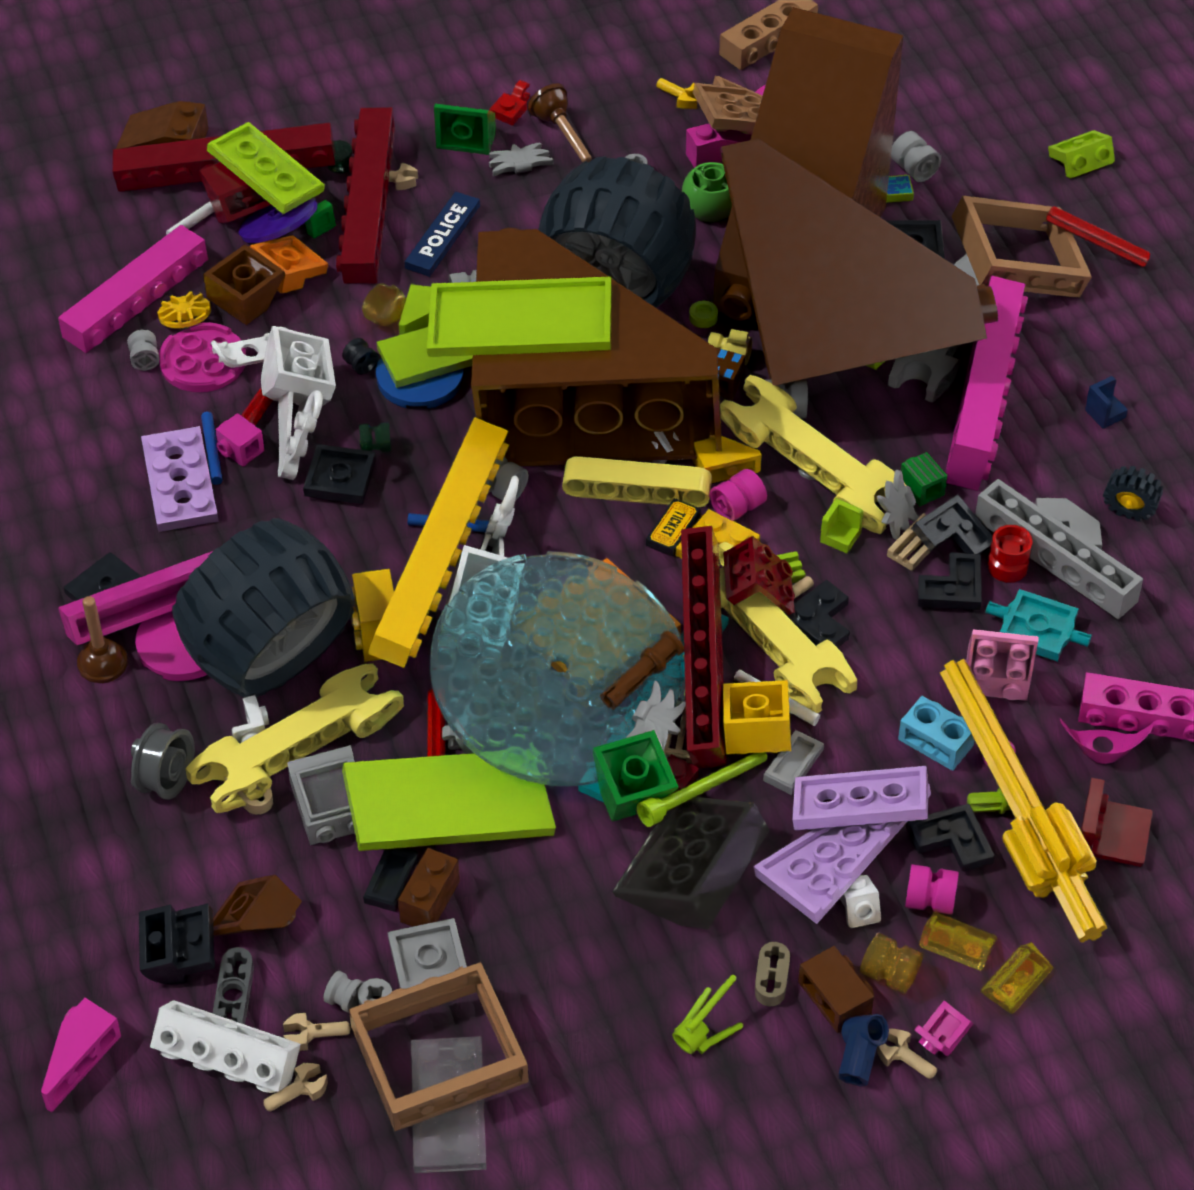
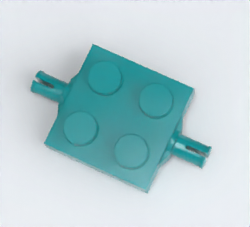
(1042, 618)

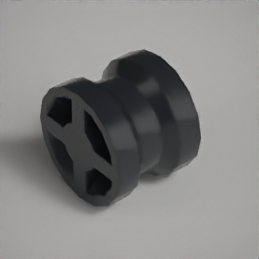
(360, 356)

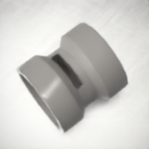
(143, 350)

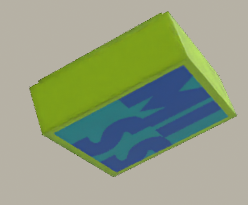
(899, 189)

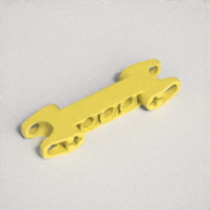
(774, 422)
(794, 653)
(251, 763)

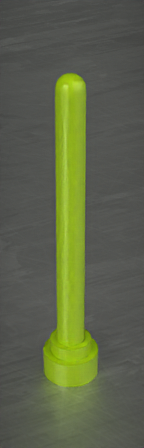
(653, 810)

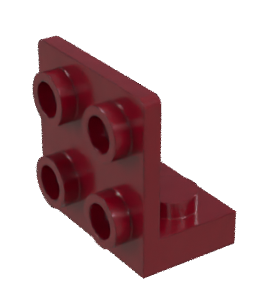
(755, 568)
(1115, 829)

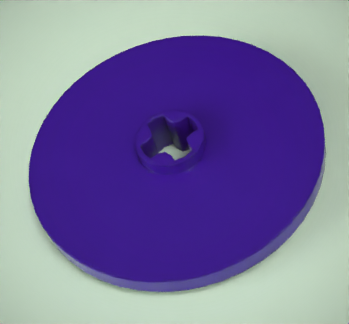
(271, 223)

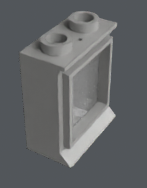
(322, 794)

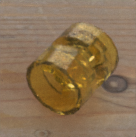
(892, 963)

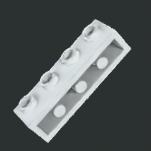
(225, 1046)

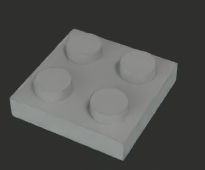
(426, 951)

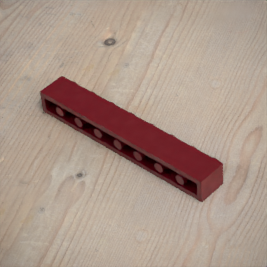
(180, 160)
(367, 196)
(703, 647)

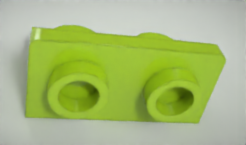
(1084, 153)

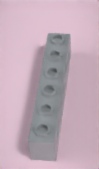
(1062, 550)

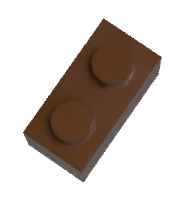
(429, 889)
(835, 987)

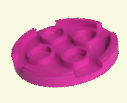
(190, 362)
(163, 651)

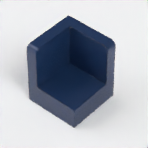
(1103, 405)

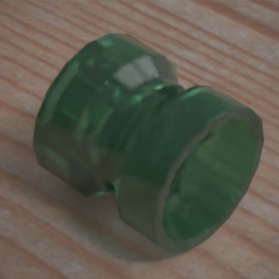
(382, 437)

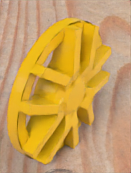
(184, 309)

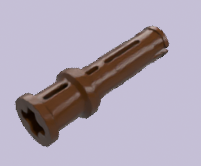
(652, 661)

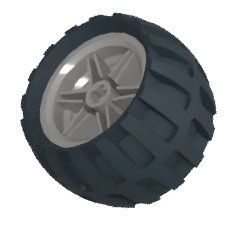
(624, 224)
(263, 607)

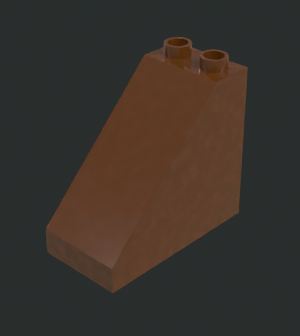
(827, 111)
(836, 279)
(594, 400)

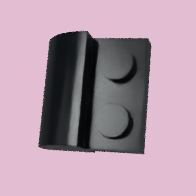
(175, 943)

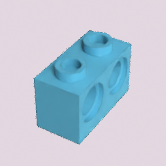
(936, 733)

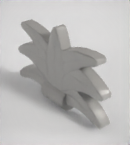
(519, 159)
(898, 505)
(657, 715)

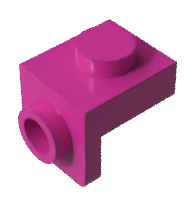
(943, 1030)

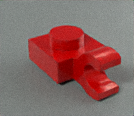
(512, 107)

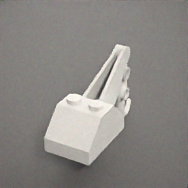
(298, 372)
(475, 560)

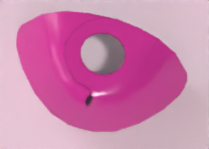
(1121, 742)

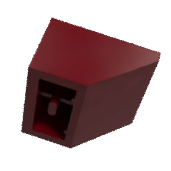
(229, 194)

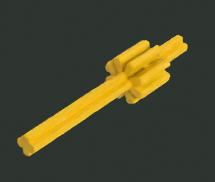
(1043, 842)

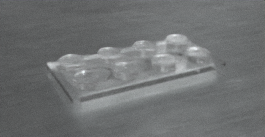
(456, 1137)

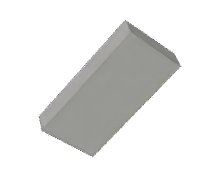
(794, 762)

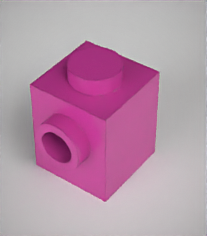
(239, 440)

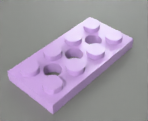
(195, 486)
(876, 808)

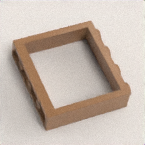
(1063, 280)
(455, 1091)

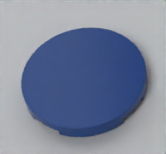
(427, 392)

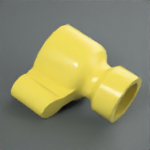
(737, 342)

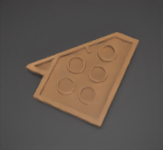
(728, 105)

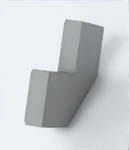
(1073, 517)

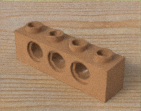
(759, 33)

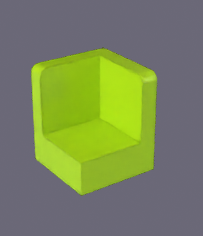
(841, 525)

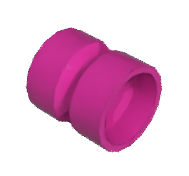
(739, 495)
(931, 889)

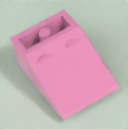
(1002, 663)

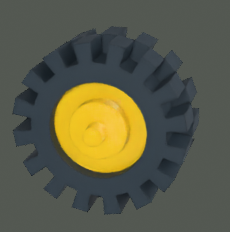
(1133, 493)

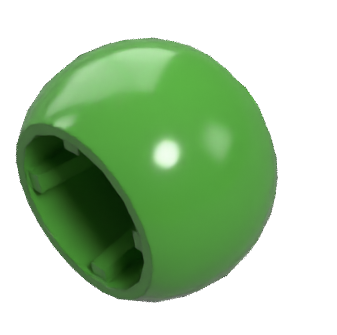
(708, 192)

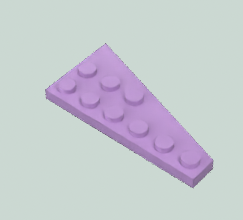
(824, 864)

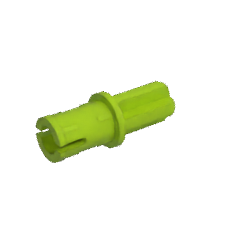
(988, 802)

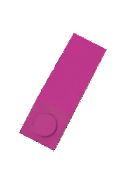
(704, 143)
(80, 1044)

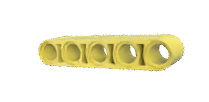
(636, 481)

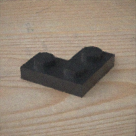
(953, 521)
(958, 589)
(815, 613)
(953, 828)

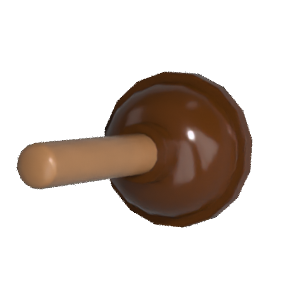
(550, 105)
(101, 657)

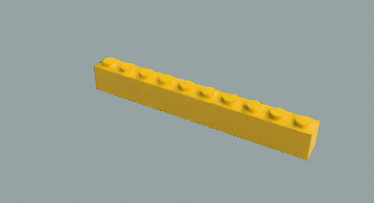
(438, 544)

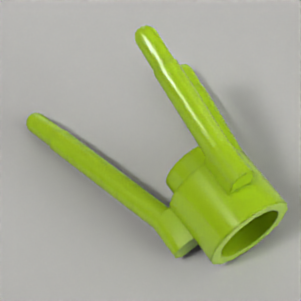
(692, 1031)

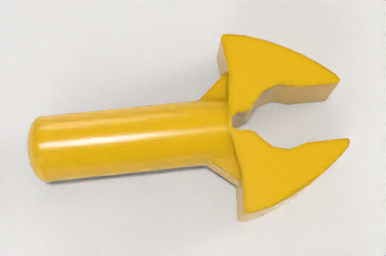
(685, 96)

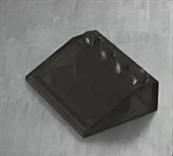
(693, 860)

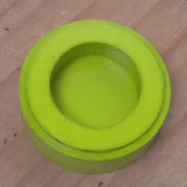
(703, 314)

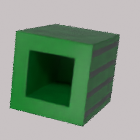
(924, 478)

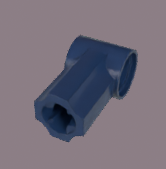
(861, 1037)

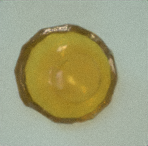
(384, 304)

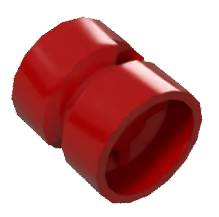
(1010, 553)

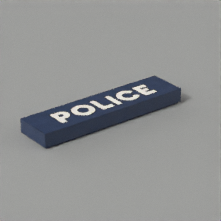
(442, 234)

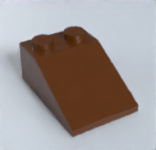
(165, 124)

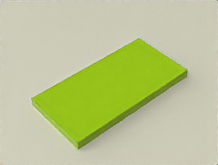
(520, 316)
(442, 802)

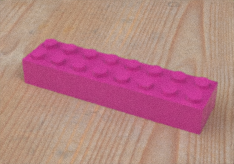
(984, 387)

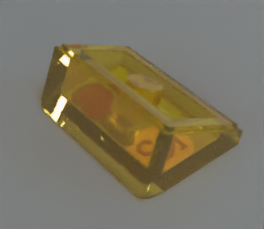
(957, 941)
(1017, 977)

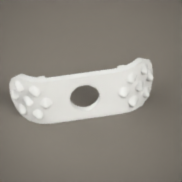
(232, 354)

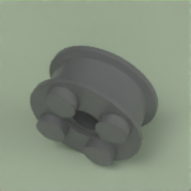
(161, 760)

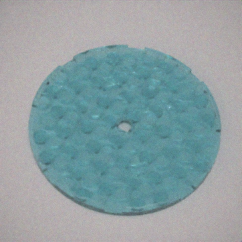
(498, 651)

